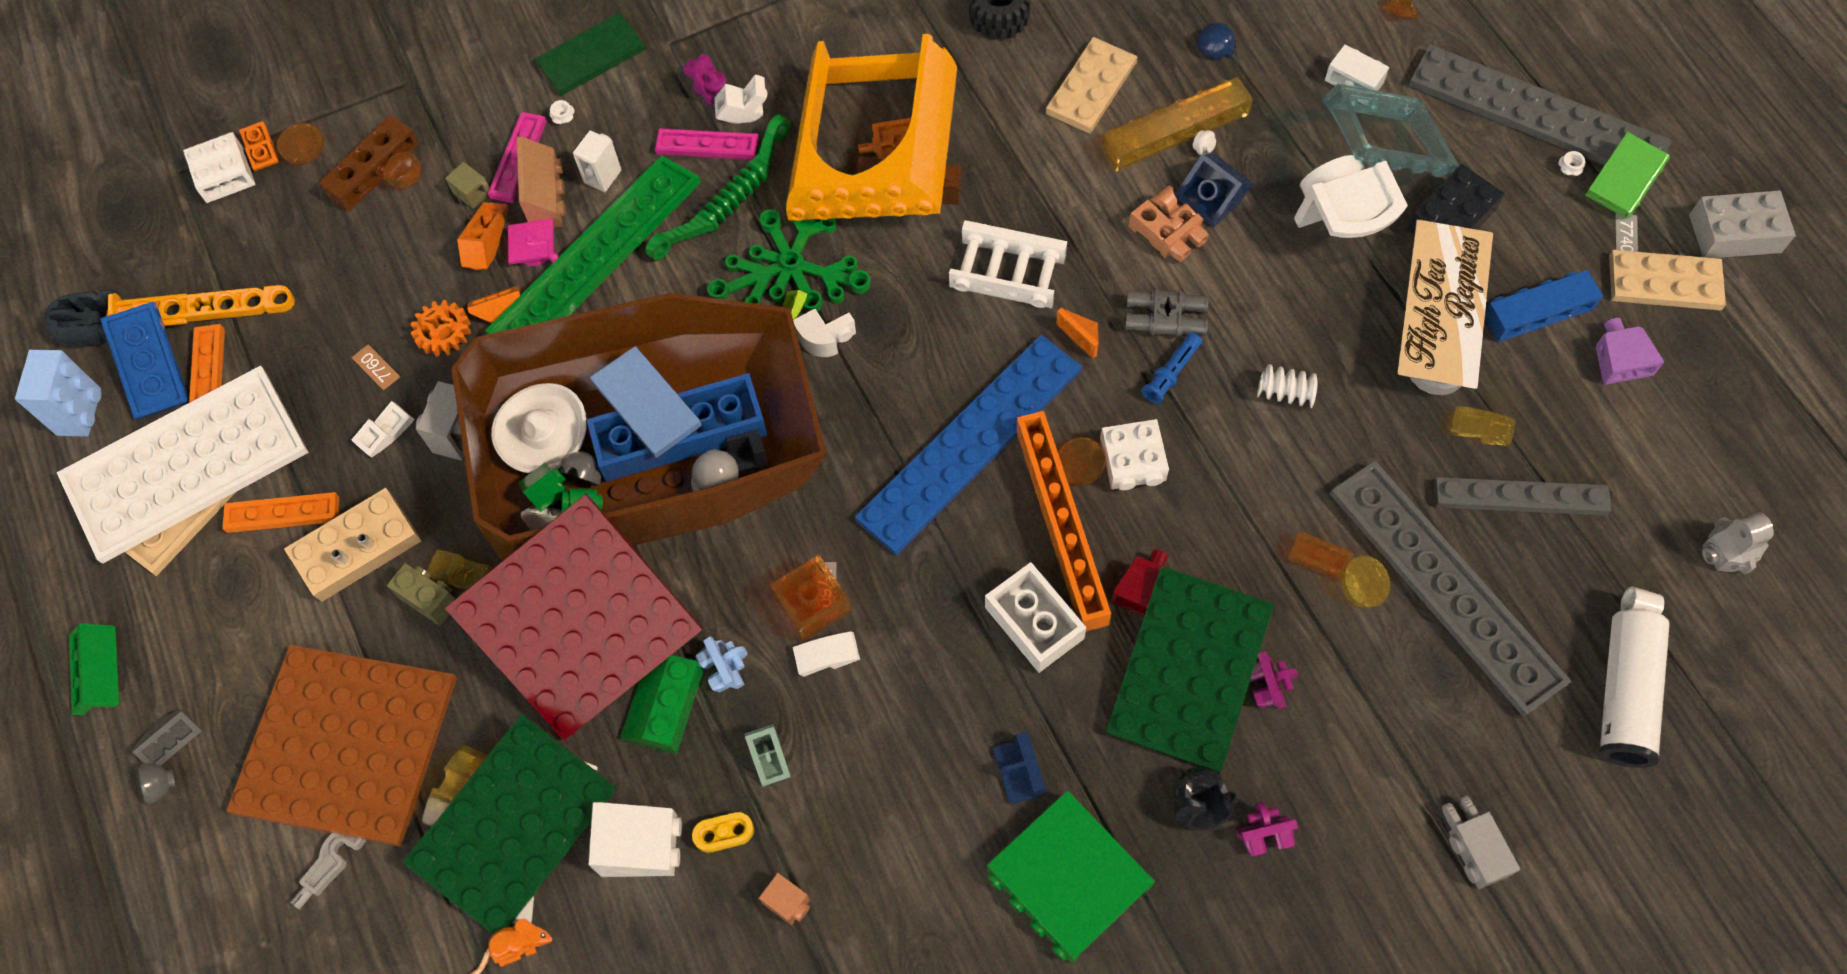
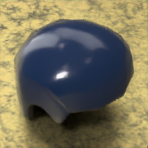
(1216, 41)

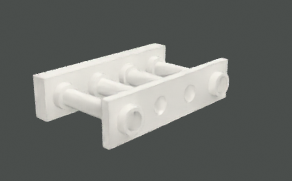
(1013, 242)

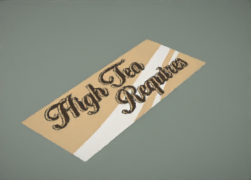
(1446, 304)

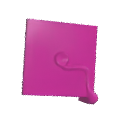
(531, 242)

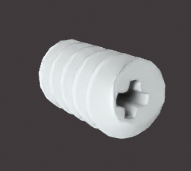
(1288, 385)

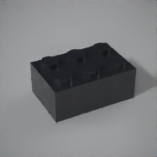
(1459, 201)

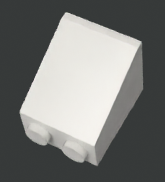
(634, 840)

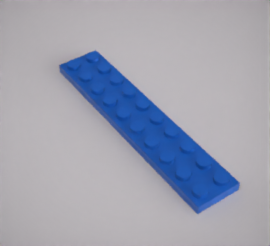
(967, 445)

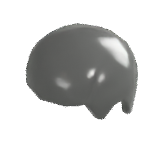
(582, 467)

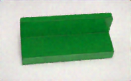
(93, 667)

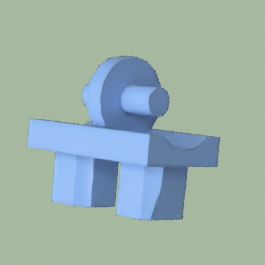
(727, 661)

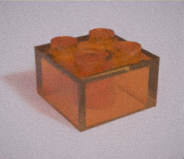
(811, 597)

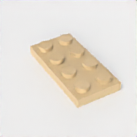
(1091, 85)
(1667, 280)

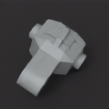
(1738, 543)

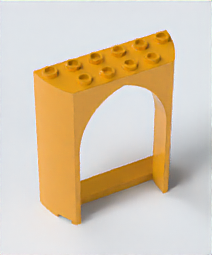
(906, 180)

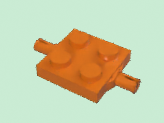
(885, 137)

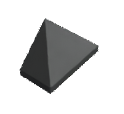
(165, 738)

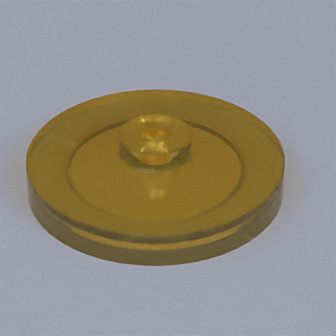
(1365, 582)

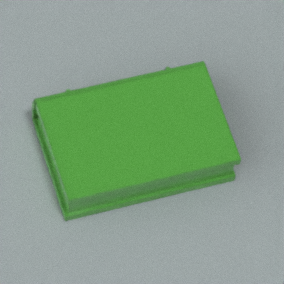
(1628, 175)

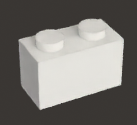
(1356, 69)
(597, 161)

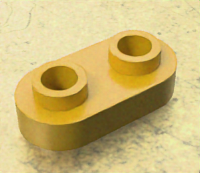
(723, 832)

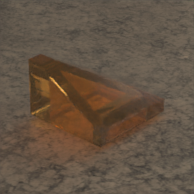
(1402, 8)

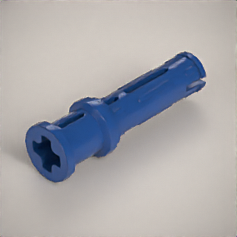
(1165, 376)

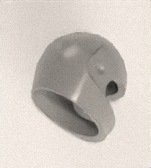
(713, 469)

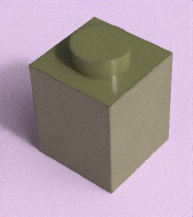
(468, 185)

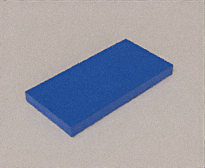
(145, 360)

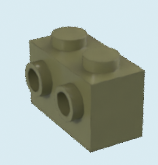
(422, 593)

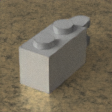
(1479, 845)

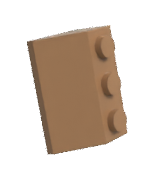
(540, 181)

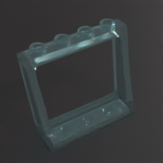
(1346, 100)

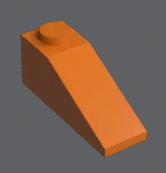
(482, 236)

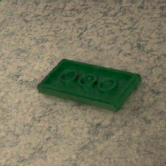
(590, 54)

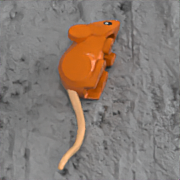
(511, 942)

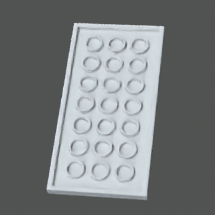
(181, 464)

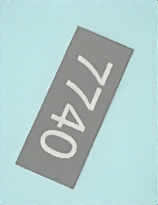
(1626, 233)

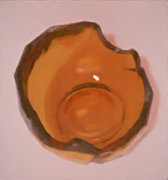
(402, 170)

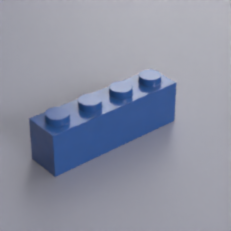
(1542, 305)

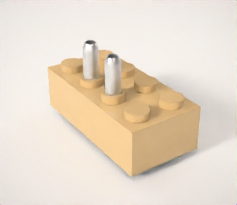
(352, 545)

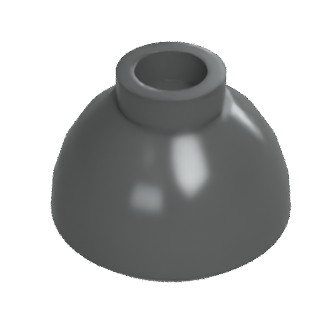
(155, 782)

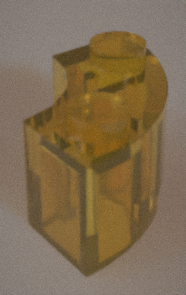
(458, 772)

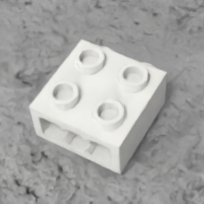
(219, 167)
(1134, 454)

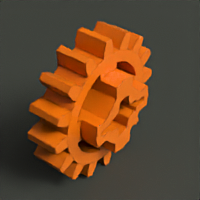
(441, 328)

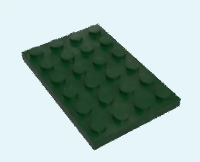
(1190, 669)
(510, 825)

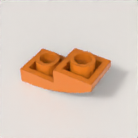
(259, 146)

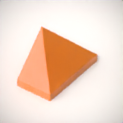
(493, 305)
(1080, 330)

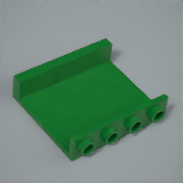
(1068, 877)

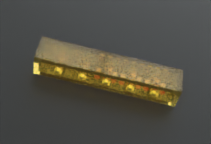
(1176, 123)

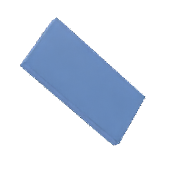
(645, 402)

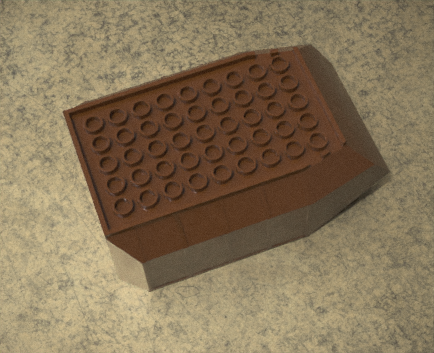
(690, 346)

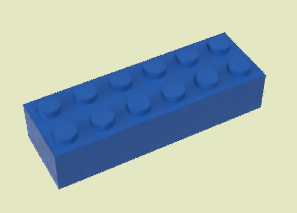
(722, 408)

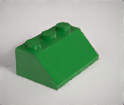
(663, 705)

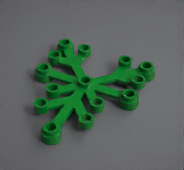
(761, 274)

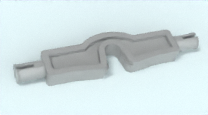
(325, 868)

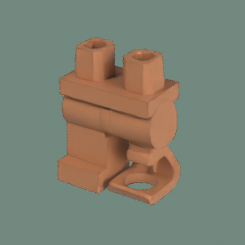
(1172, 232)

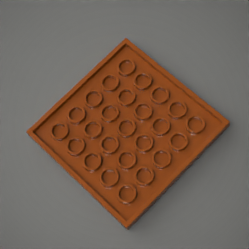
(343, 745)

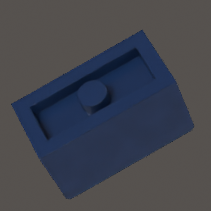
(1019, 770)

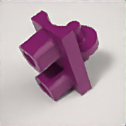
(705, 77)
(1272, 694)
(1280, 828)

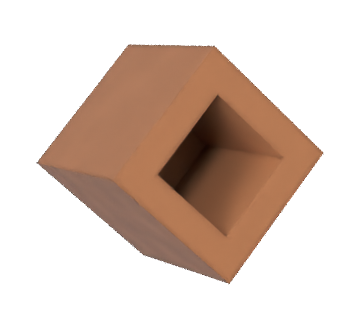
(785, 899)

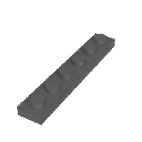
(1522, 496)

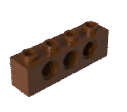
(362, 167)

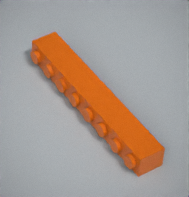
(1063, 521)

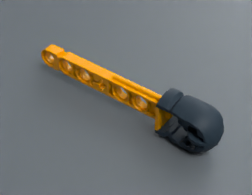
(75, 317)

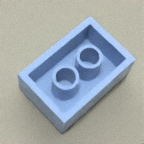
(58, 393)

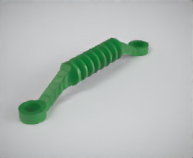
(707, 220)

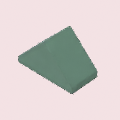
(767, 755)

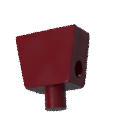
(1138, 582)

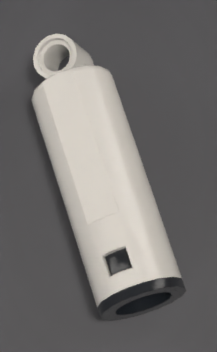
(1635, 681)

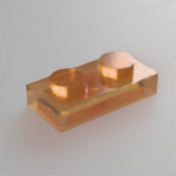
(1319, 555)

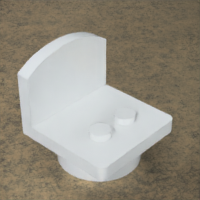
(1350, 198)

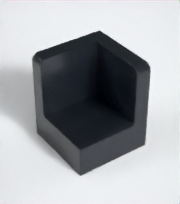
(747, 451)

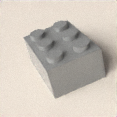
(1742, 224)

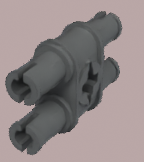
(1175, 304)

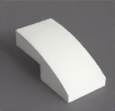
(387, 428)
(826, 652)

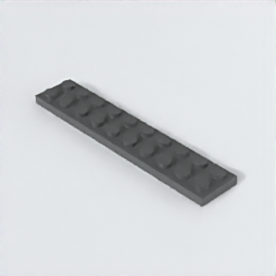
(1525, 106)
(1450, 589)

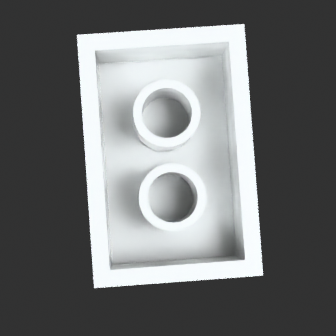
(1035, 617)

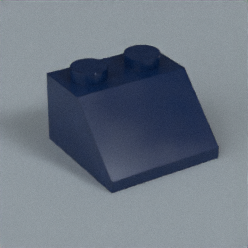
(1213, 188)

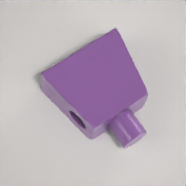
(1626, 353)

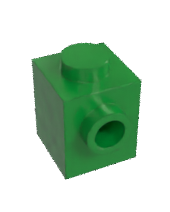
(543, 486)

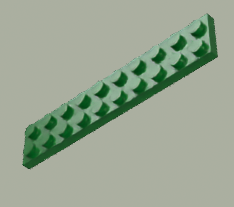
(601, 247)

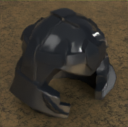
(1202, 799)

